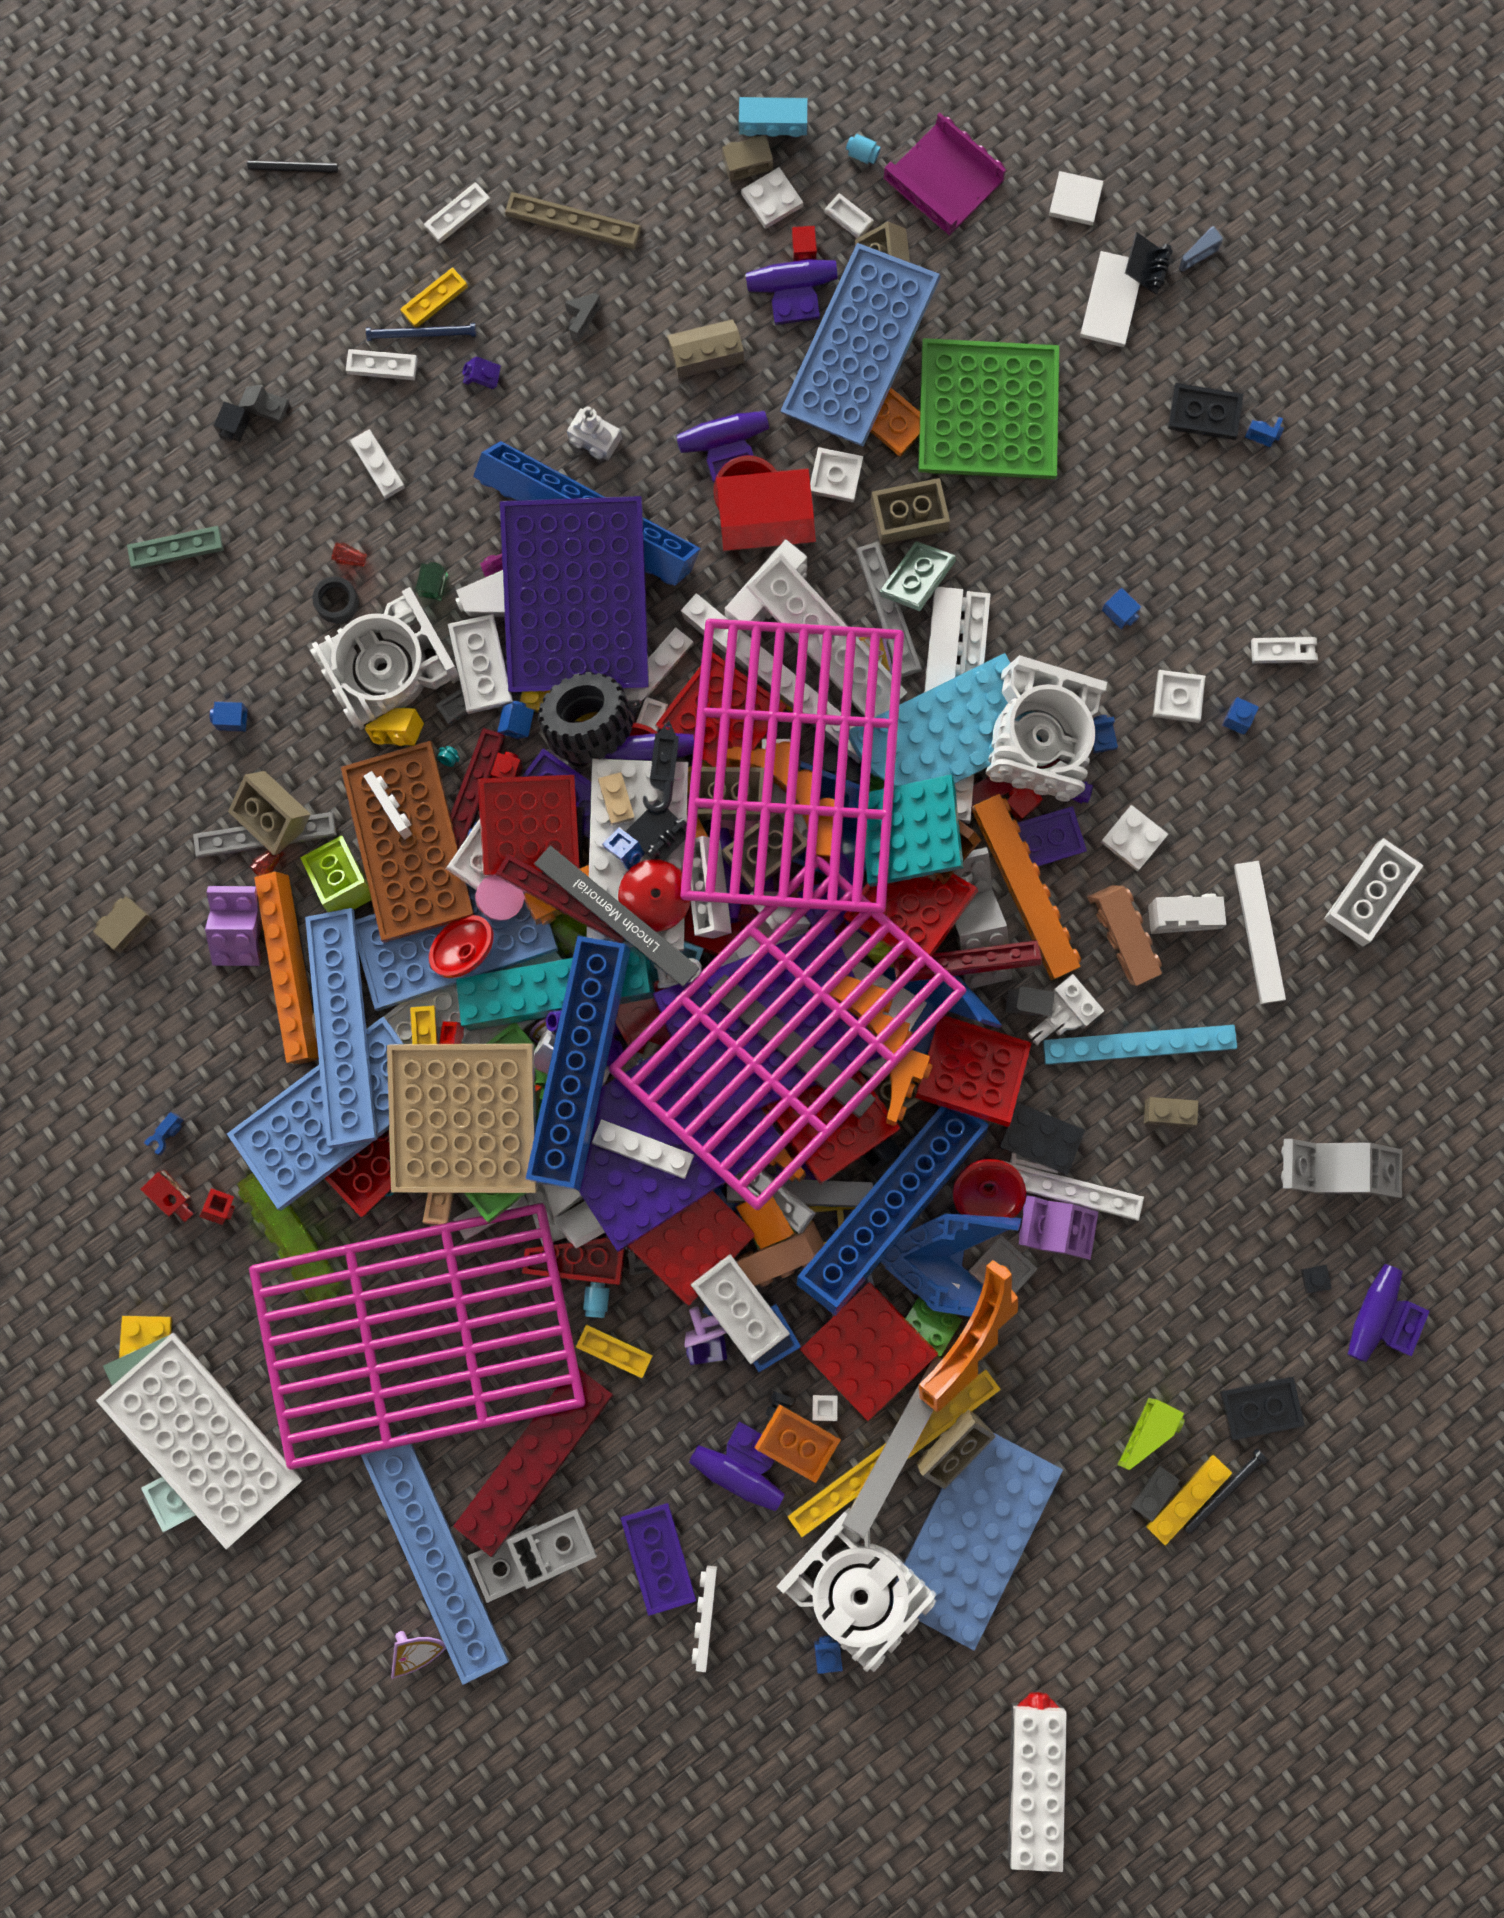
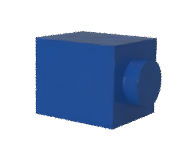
(1122, 609)
(229, 716)
(1240, 716)
(515, 720)

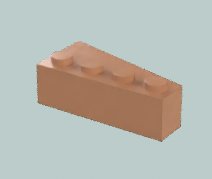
(1126, 933)
(781, 1257)

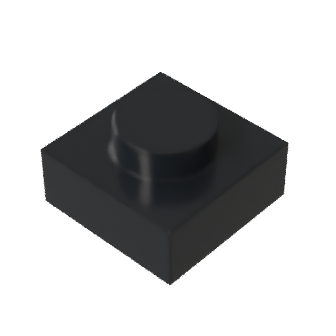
(1316, 1279)

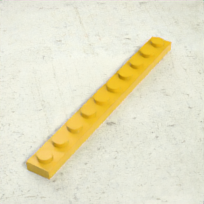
(850, 1484)

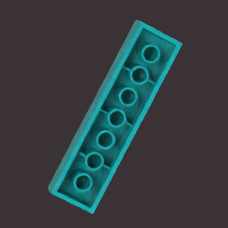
(536, 991)

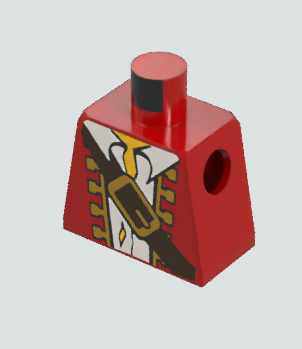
(159, 1190)

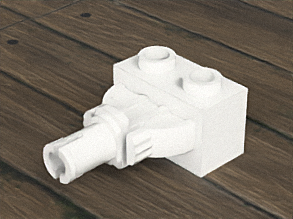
(593, 434)
(1071, 1008)

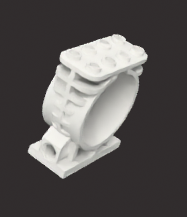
(338, 657)
(1067, 709)
(910, 1594)

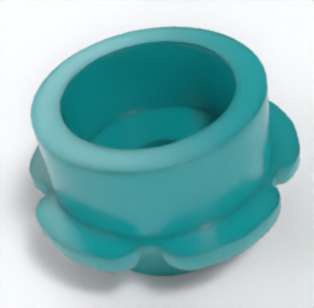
(448, 756)

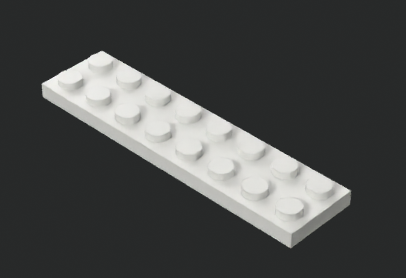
(794, 601)

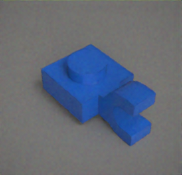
(169, 1127)

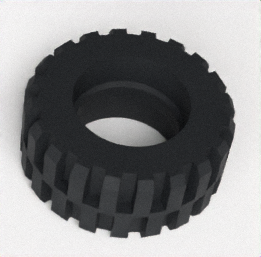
(579, 697)

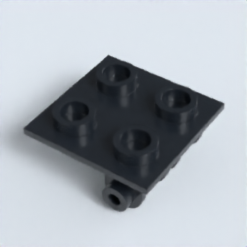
(1148, 263)
(658, 832)

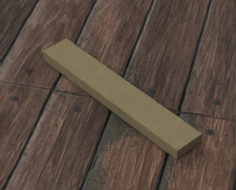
(573, 220)

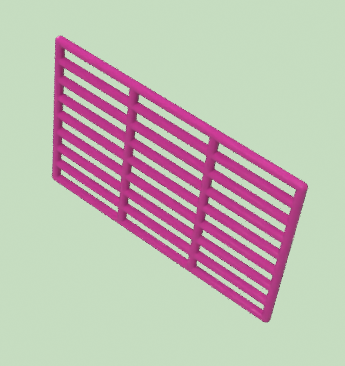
(814, 810)
(754, 1064)
(369, 1345)

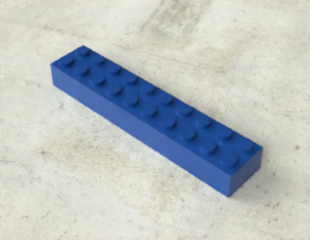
(528, 479)
(578, 1063)
(891, 1207)

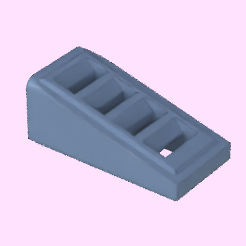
(1204, 247)

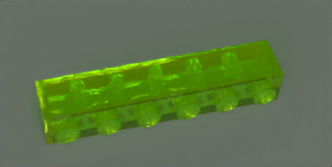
(289, 1235)

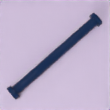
(421, 332)

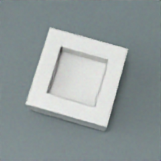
(824, 1408)

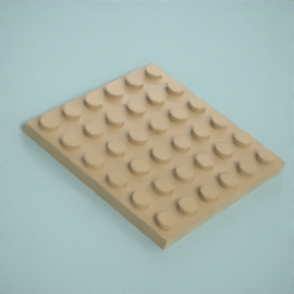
(461, 1117)

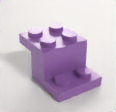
(233, 925)
(1058, 1227)

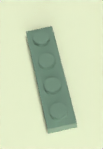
(175, 547)

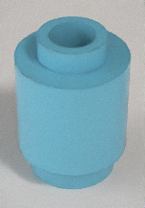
(863, 149)
(596, 1300)

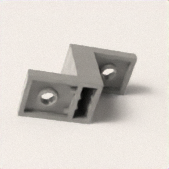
(982, 919)
(1342, 1168)
(533, 1556)

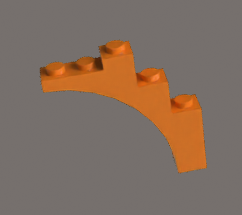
(803, 790)
(913, 1065)
(979, 1337)

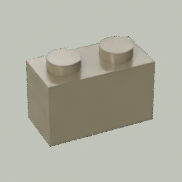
(747, 158)
(122, 924)
(1171, 1112)

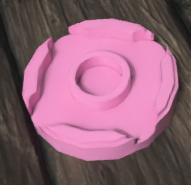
(498, 899)

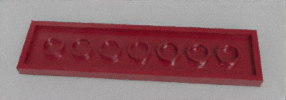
(530, 1467)

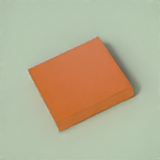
(766, 1223)

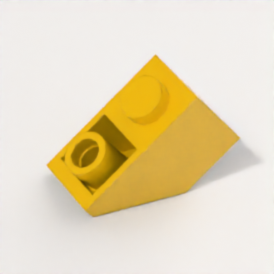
(396, 727)

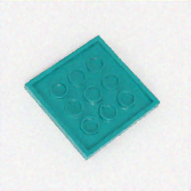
(922, 831)

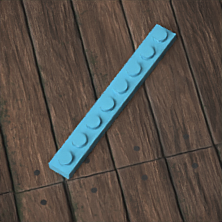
(1139, 1044)

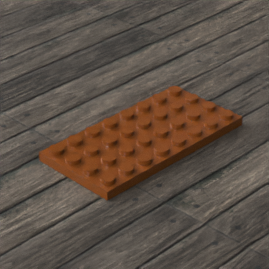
(410, 875)

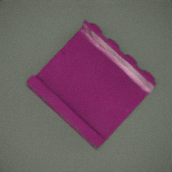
(946, 175)

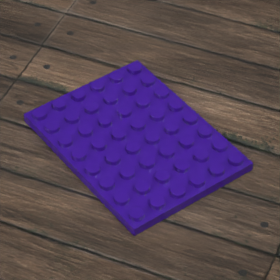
(574, 591)
(756, 1044)
(637, 1198)

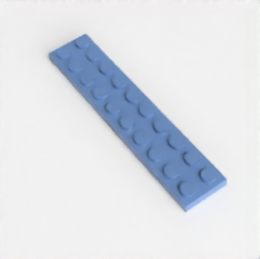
(340, 1028)
(436, 1561)

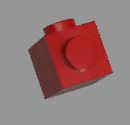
(507, 766)
(1023, 802)
(217, 1207)

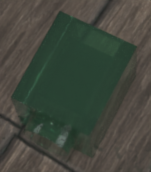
(431, 581)

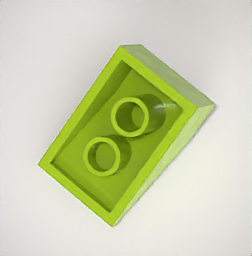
(336, 876)
(1155, 1427)

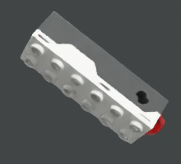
(1037, 1784)

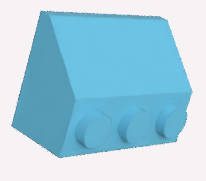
(772, 116)

